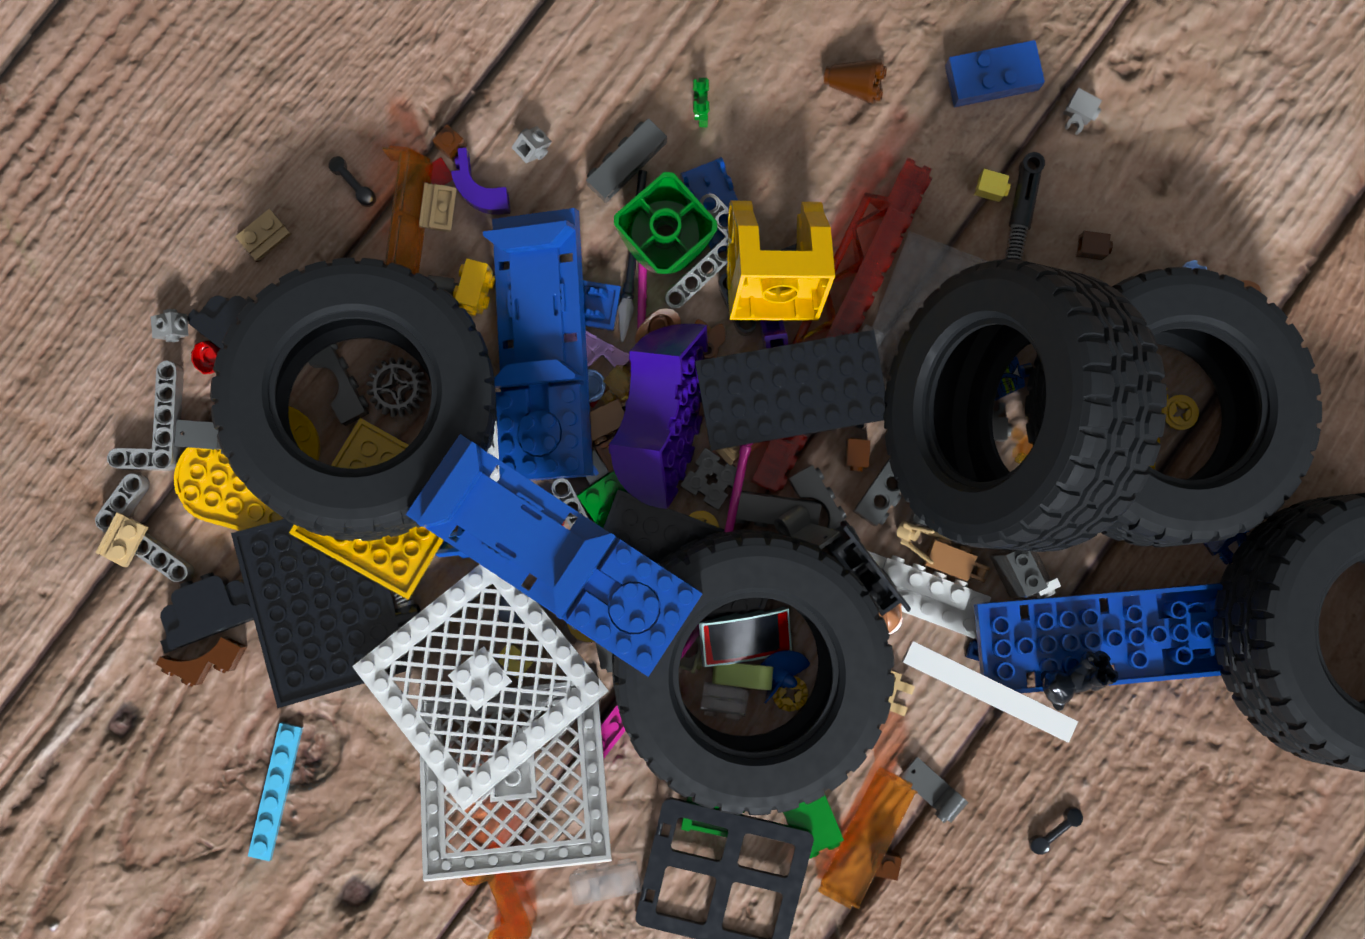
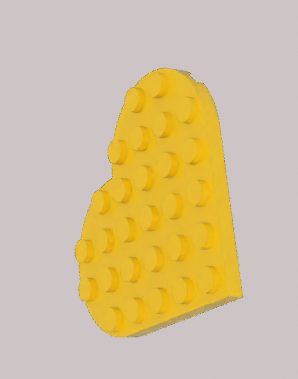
(215, 492)

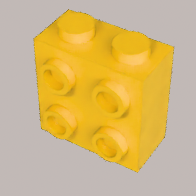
(474, 286)

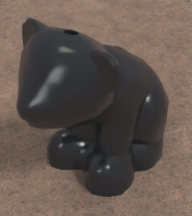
(1091, 673)

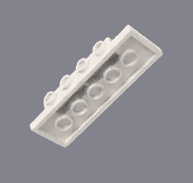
(933, 596)

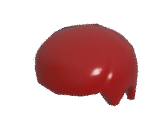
(204, 356)

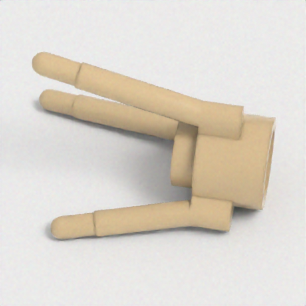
(909, 532)

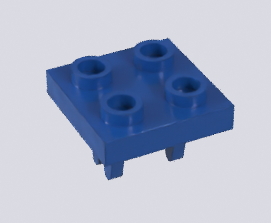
(600, 304)

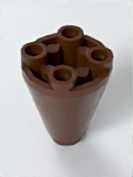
(858, 79)

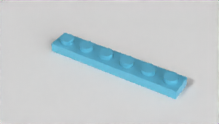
(275, 791)

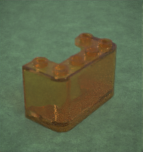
(513, 902)

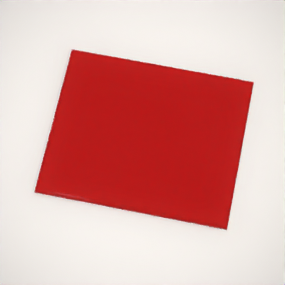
(441, 174)

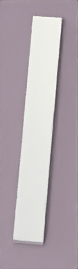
(989, 691)

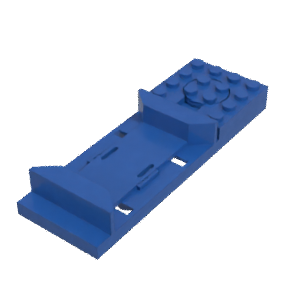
(541, 379)
(580, 572)
(1144, 632)

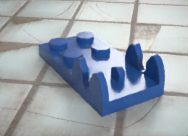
(711, 179)

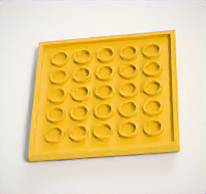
(391, 561)

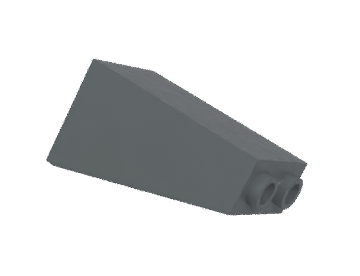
(1021, 572)

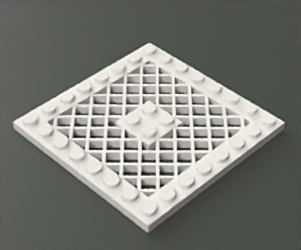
(479, 681)
(522, 787)

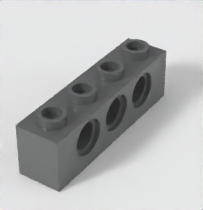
(866, 508)

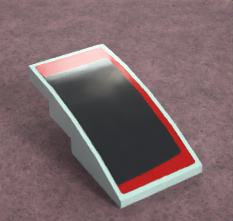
(744, 636)

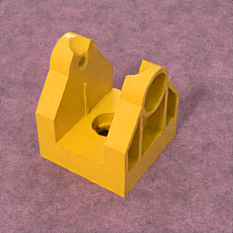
(778, 282)

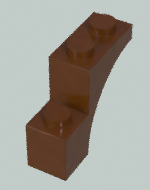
(223, 655)

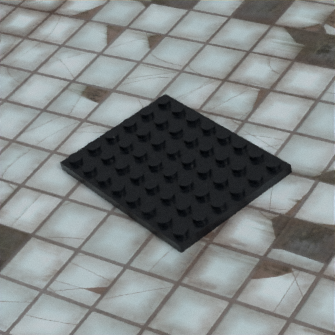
(310, 613)

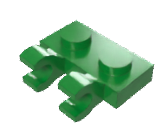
(703, 107)

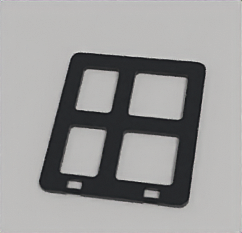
(724, 870)

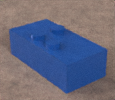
(994, 73)

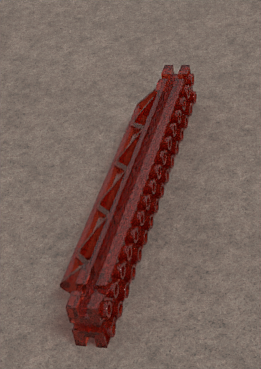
(896, 212)

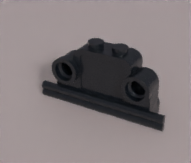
(217, 317)
(859, 561)
(204, 610)

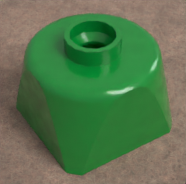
(671, 204)

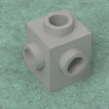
(531, 144)
(169, 325)

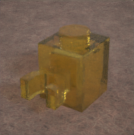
(619, 384)

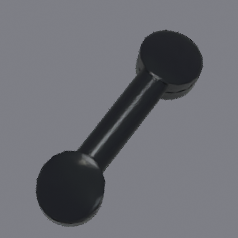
(363, 194)
(1041, 845)

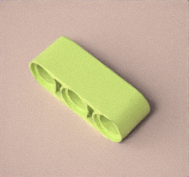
(744, 675)

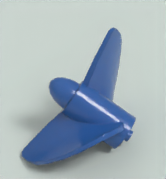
(785, 666)

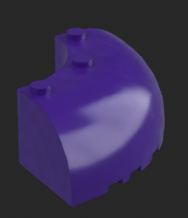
(660, 413)

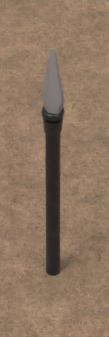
(626, 306)

